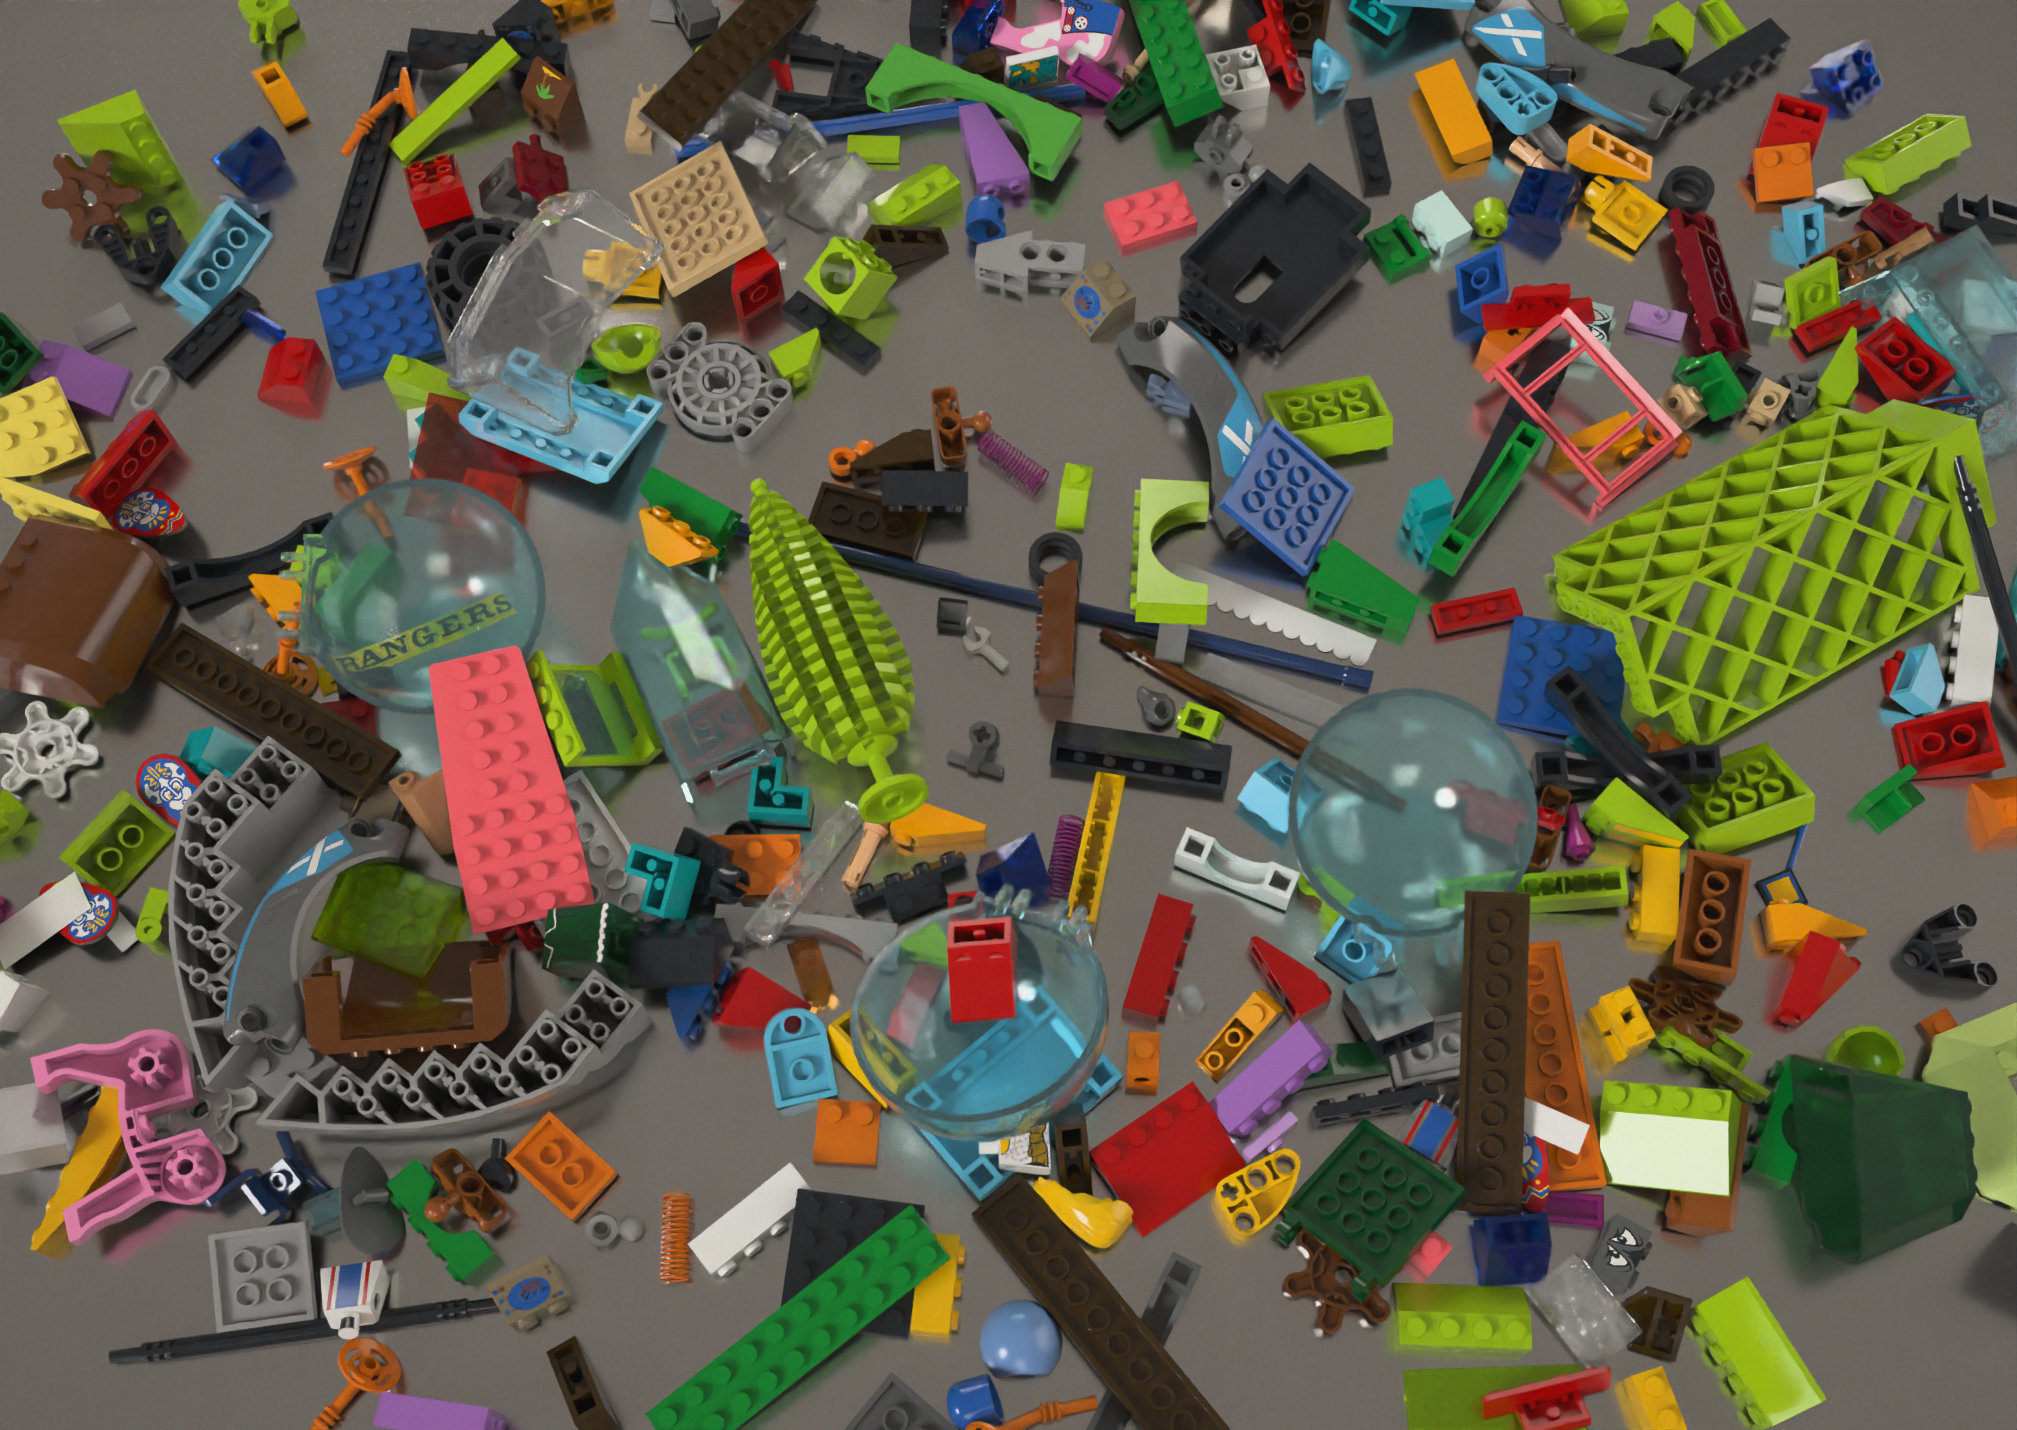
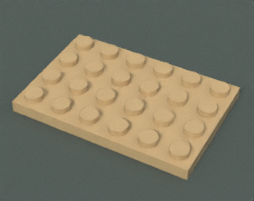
(699, 218)

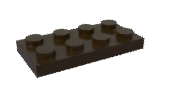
(862, 522)

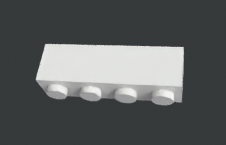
(1975, 653)
(749, 1223)

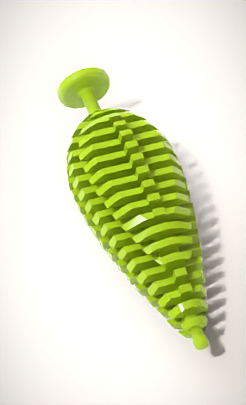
(830, 653)

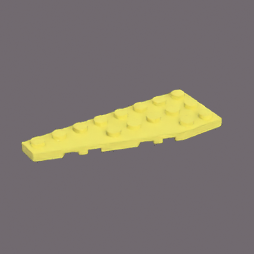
(38, 431)

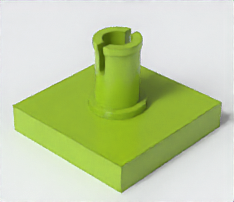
(1812, 292)

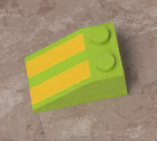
(1629, 819)

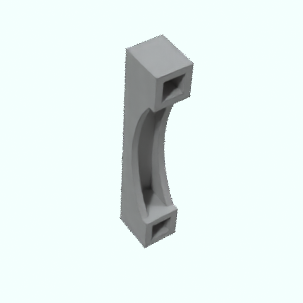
(861, 935)

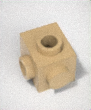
(1766, 402)
(1683, 405)

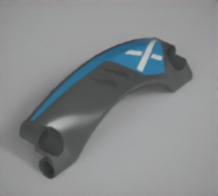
(1606, 85)
(1215, 392)
(264, 975)

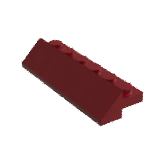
(1709, 284)

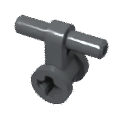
(1801, 392)
(976, 760)

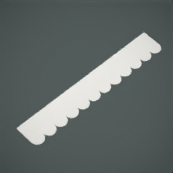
(1280, 615)

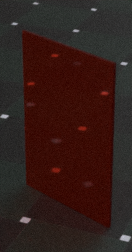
(455, 455)

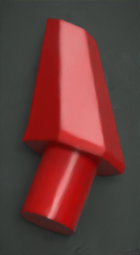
(783, 74)
(1892, 668)

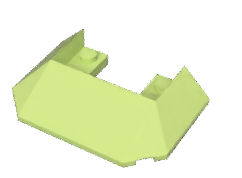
(1978, 1061)

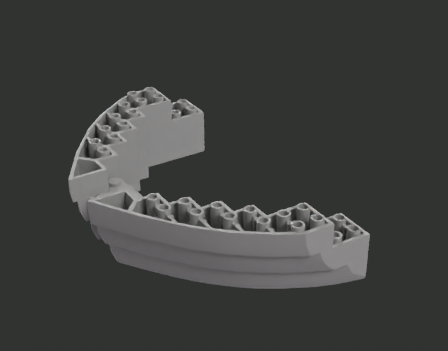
(221, 850)

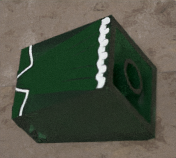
(588, 940)

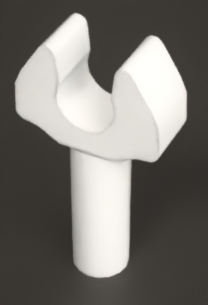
(984, 648)

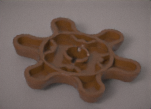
(98, 180)
(1685, 1006)
(1334, 1296)

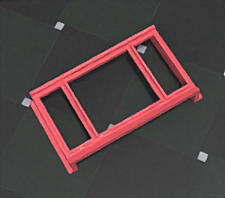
(1619, 375)

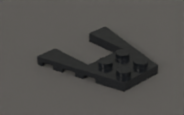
(848, 80)

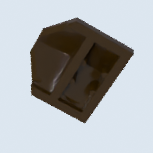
(1662, 1320)

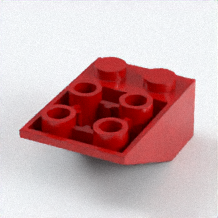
(1792, 122)
(437, 191)
(982, 969)

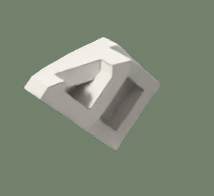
(1846, 192)

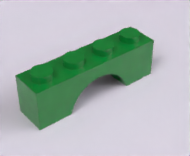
(1770, 1156)
(465, 1252)

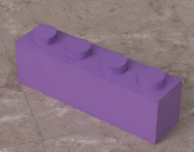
(1270, 1079)

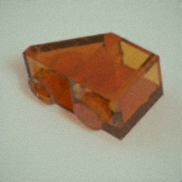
(810, 968)

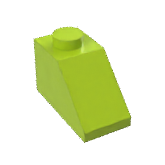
(1677, 24)
(797, 358)
(1074, 497)

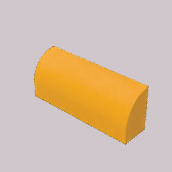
(1455, 112)

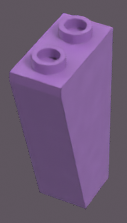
(991, 156)
(420, 1413)

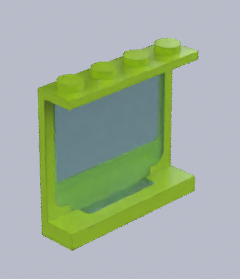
(594, 712)

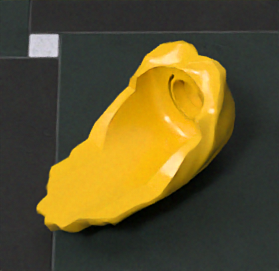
(1086, 1216)

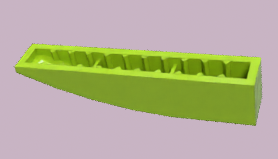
(1576, 889)

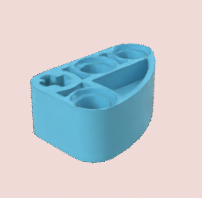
(1516, 96)

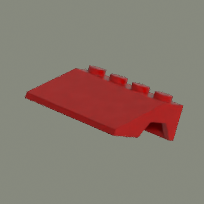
(1167, 1158)

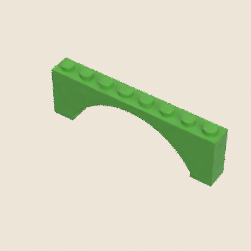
(913, 77)

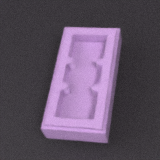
(1656, 320)
(1270, 1139)

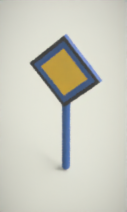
(1784, 884)

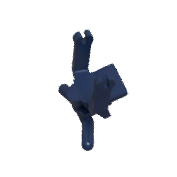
(271, 1190)

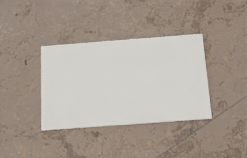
(41, 919)

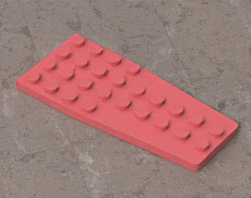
(505, 793)

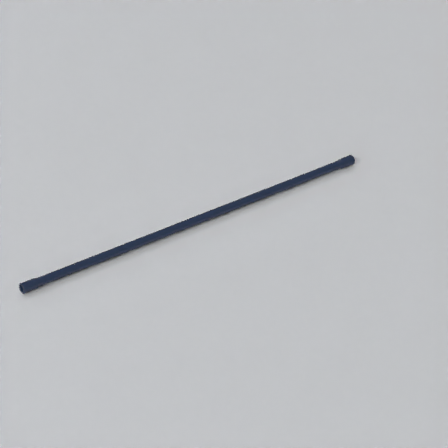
(1345, 673)

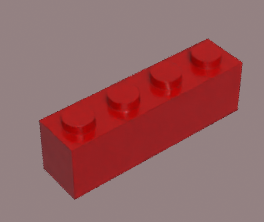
(1158, 958)

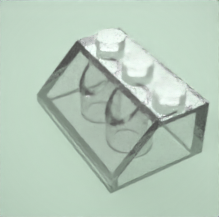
(831, 193)

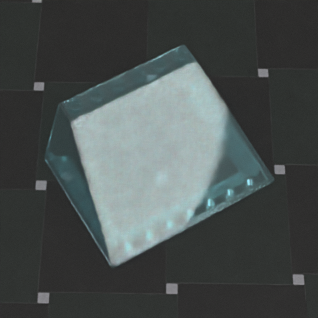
(1971, 313)

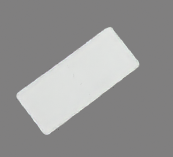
(122, 933)

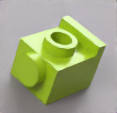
(1191, 713)

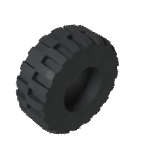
(460, 258)

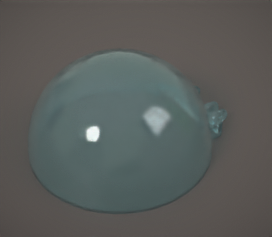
(412, 583)
(1408, 810)
(986, 1075)

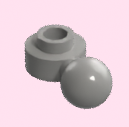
(1233, 193)
(629, 1228)

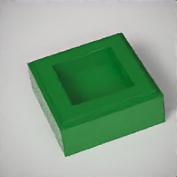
(591, 371)

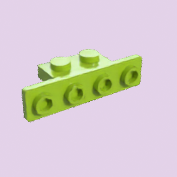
(1723, 1060)

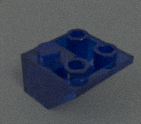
(1848, 76)
(250, 157)
(1014, 864)

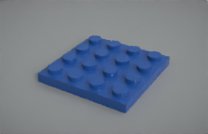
(379, 318)
(1287, 497)
(1540, 652)

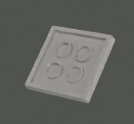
(262, 1276)

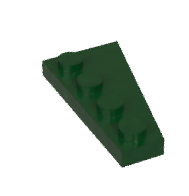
(1135, 100)

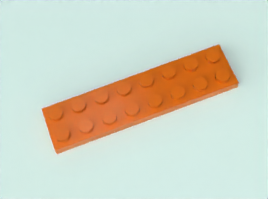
(1556, 1067)

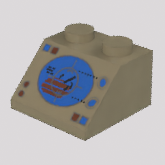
(1099, 299)
(531, 1292)

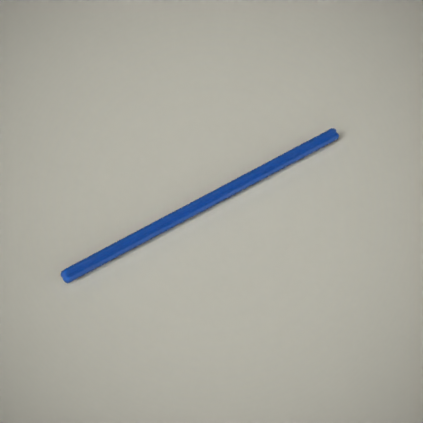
(904, 116)

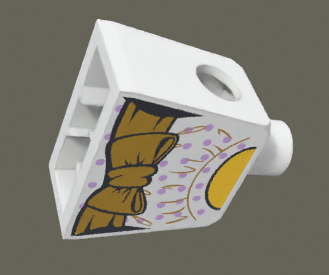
(1023, 1153)

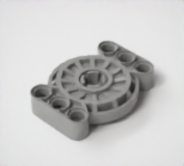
(716, 363)

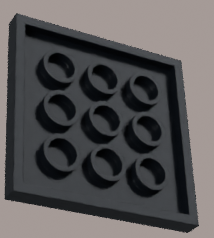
(827, 1230)

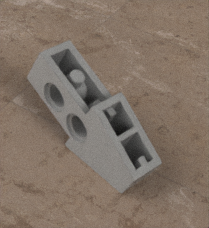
(1007, 261)

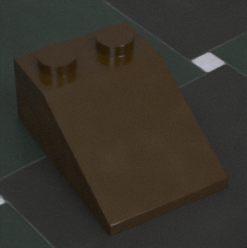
(1306, 21)

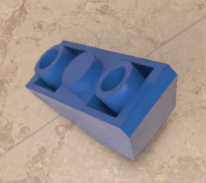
(691, 1003)

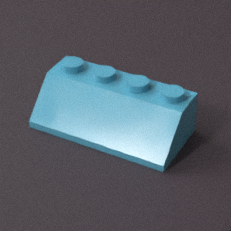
(217, 258)

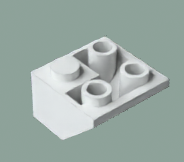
(1240, 77)

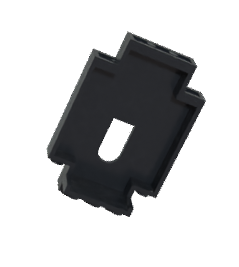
(1298, 227)

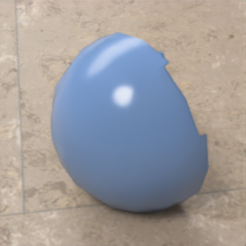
(1020, 1340)

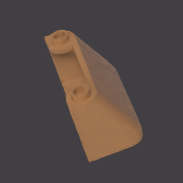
(427, 806)

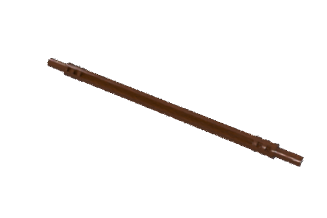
(1207, 692)

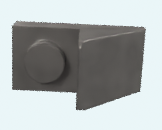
(500, 186)

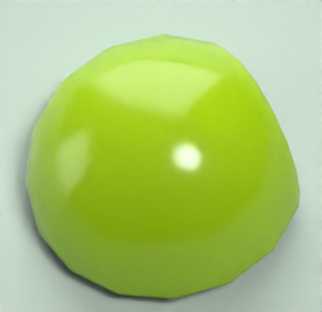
(627, 347)
(1868, 1049)

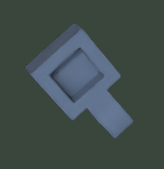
(252, 206)
(1170, 391)

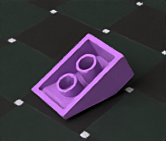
(87, 380)

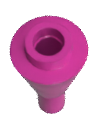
(1578, 841)

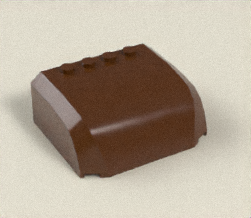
(78, 610)
(373, 1007)

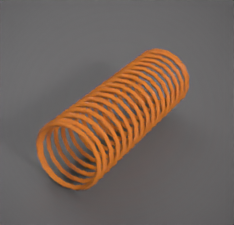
(679, 1242)

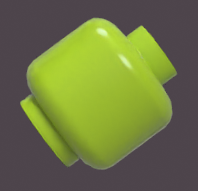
(1490, 215)

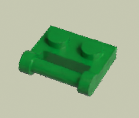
(1390, 251)

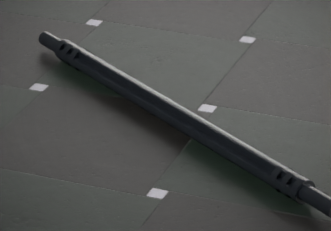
(1987, 562)
(297, 1331)

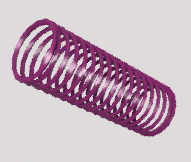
(1038, 475)
(1058, 886)

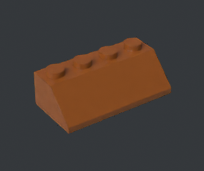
(1711, 916)
(1709, 1214)

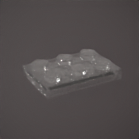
(1584, 1311)

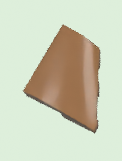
(1906, 248)

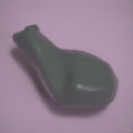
(1158, 706)

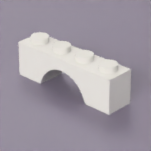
(1262, 881)

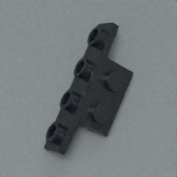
(913, 890)

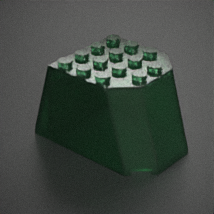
(1879, 1157)

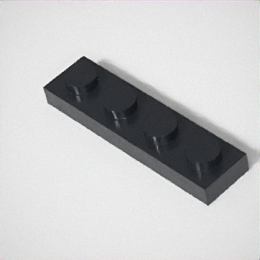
(1367, 144)
(832, 330)
(210, 332)
(1359, 1105)

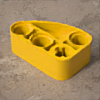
(1257, 1203)

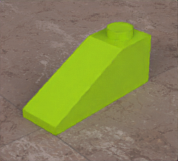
(1841, 376)
(417, 379)

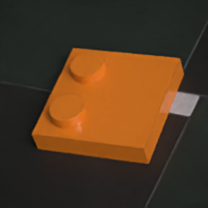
(1782, 172)
(847, 1133)

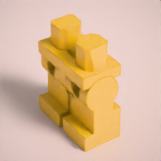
(1625, 1019)

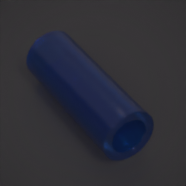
(263, 326)

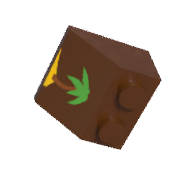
(551, 97)

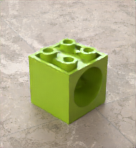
(831, 277)

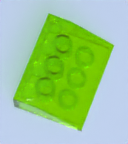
(390, 916)

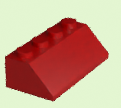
(123, 463)

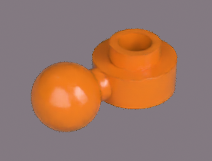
(1684, 440)
(847, 455)

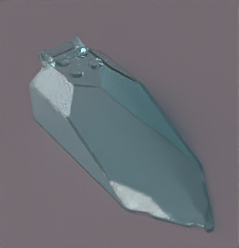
(693, 671)

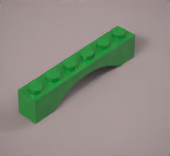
(1489, 498)

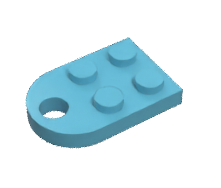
(800, 1060)

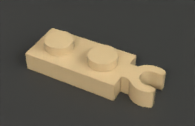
(637, 132)

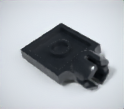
(717, 872)

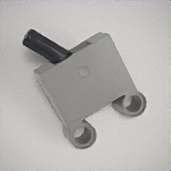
(34, 1125)

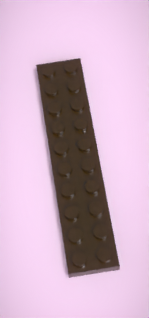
(720, 67)
(274, 709)
(1493, 1051)
(1093, 1312)

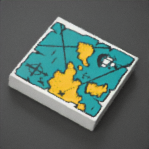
(1032, 68)

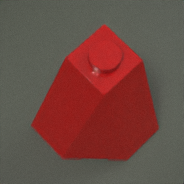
(1811, 977)
(753, 1000)

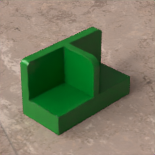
(1719, 388)
(1891, 799)

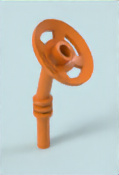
(401, 95)
(352, 464)
(286, 669)
(361, 1377)
(1041, 1413)

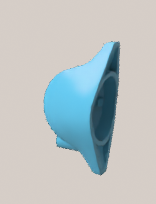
(1329, 68)

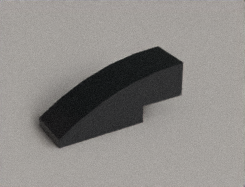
(1990, 213)

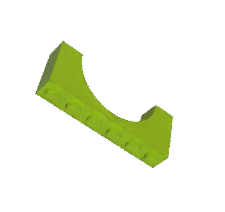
(1159, 593)

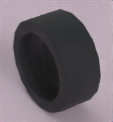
(1689, 175)
(1051, 541)

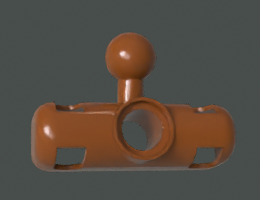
(1852, 257)
(953, 440)
(1546, 844)
(475, 1204)

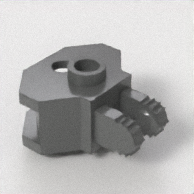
(1223, 146)

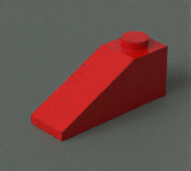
(1294, 983)

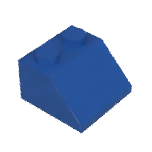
(1482, 281)

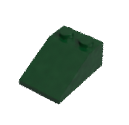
(17, 353)

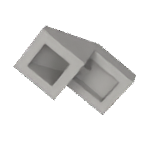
(1766, 301)

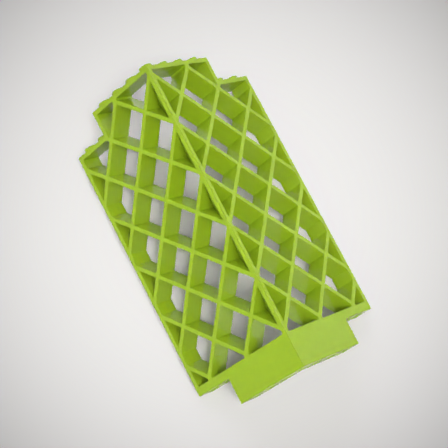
(1768, 502)

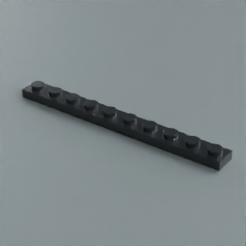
(365, 172)

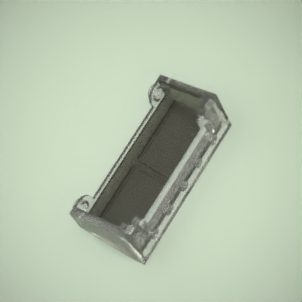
(763, 137)

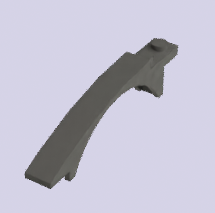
(1160, 1319)

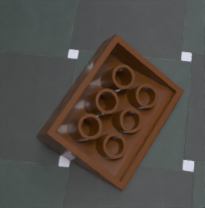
(1058, 632)

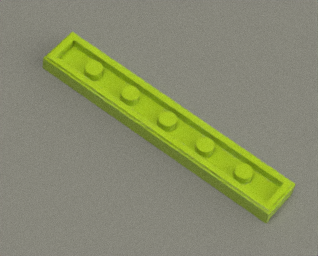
(454, 101)

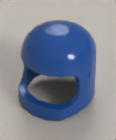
(982, 212)
(974, 1401)

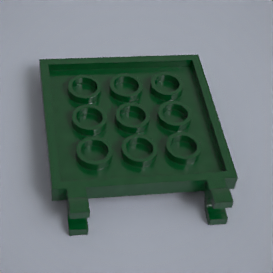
(1371, 1205)

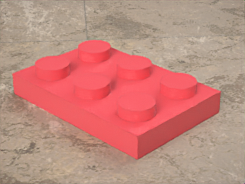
(1150, 215)

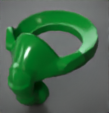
(1685, 365)

